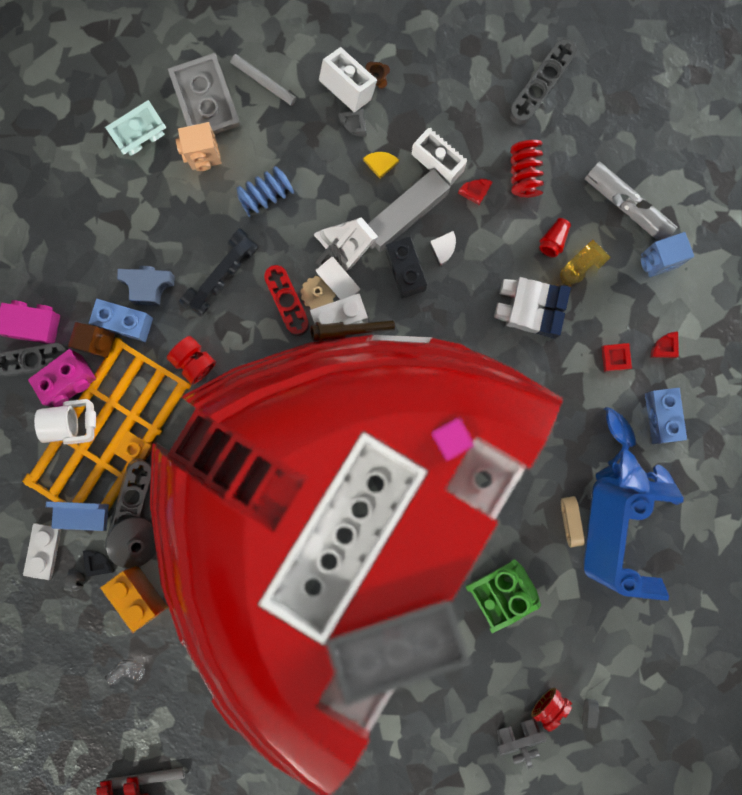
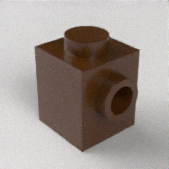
(91, 339)

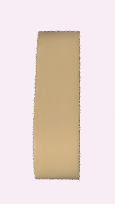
(572, 521)

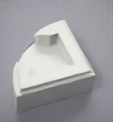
(444, 247)

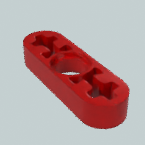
(301, 315)

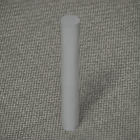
(263, 80)
(150, 777)

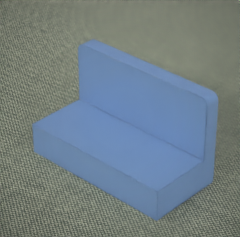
(79, 516)

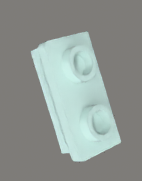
(135, 128)

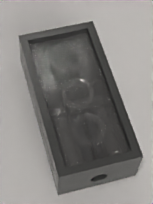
(398, 652)

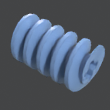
(263, 190)

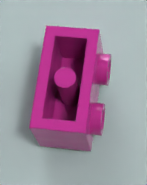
(62, 379)

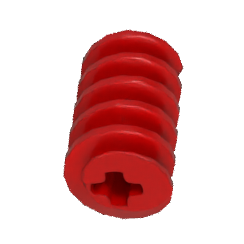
(524, 168)

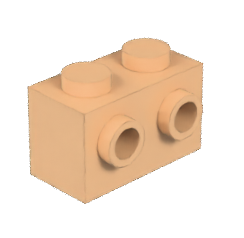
(198, 146)

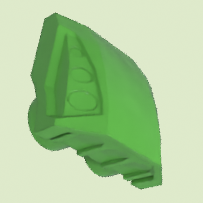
(505, 595)

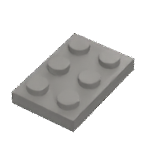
(204, 94)

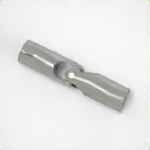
(635, 206)

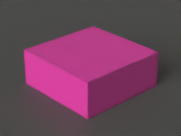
(452, 439)

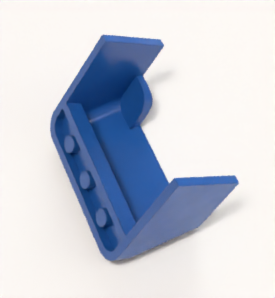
(607, 535)

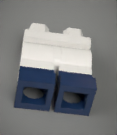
(533, 306)

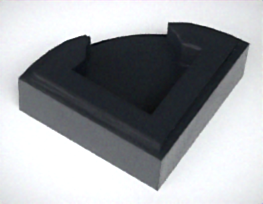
(96, 563)

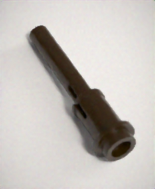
(339, 330)

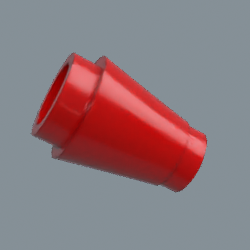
(555, 238)

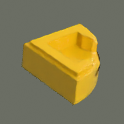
(381, 162)

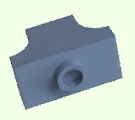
(146, 284)

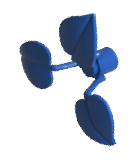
(629, 469)

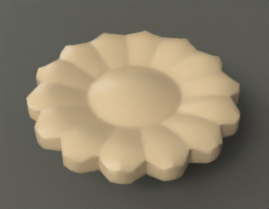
(316, 293)

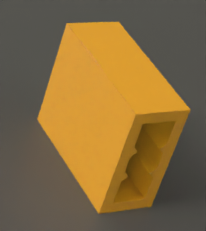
(134, 598)

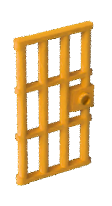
(124, 443)

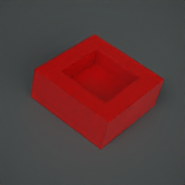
(616, 357)

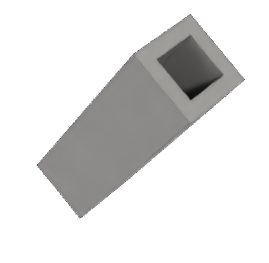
(408, 209)

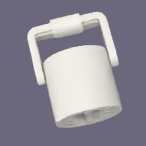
(62, 423)

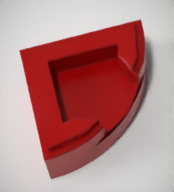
(475, 190)
(666, 346)

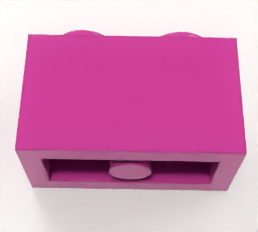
(28, 323)

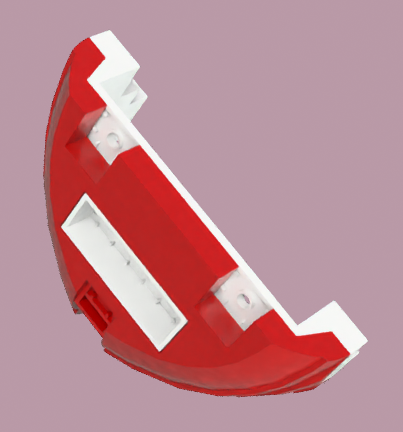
(270, 480)

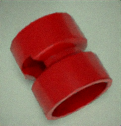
(188, 356)

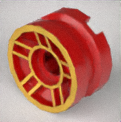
(551, 709)

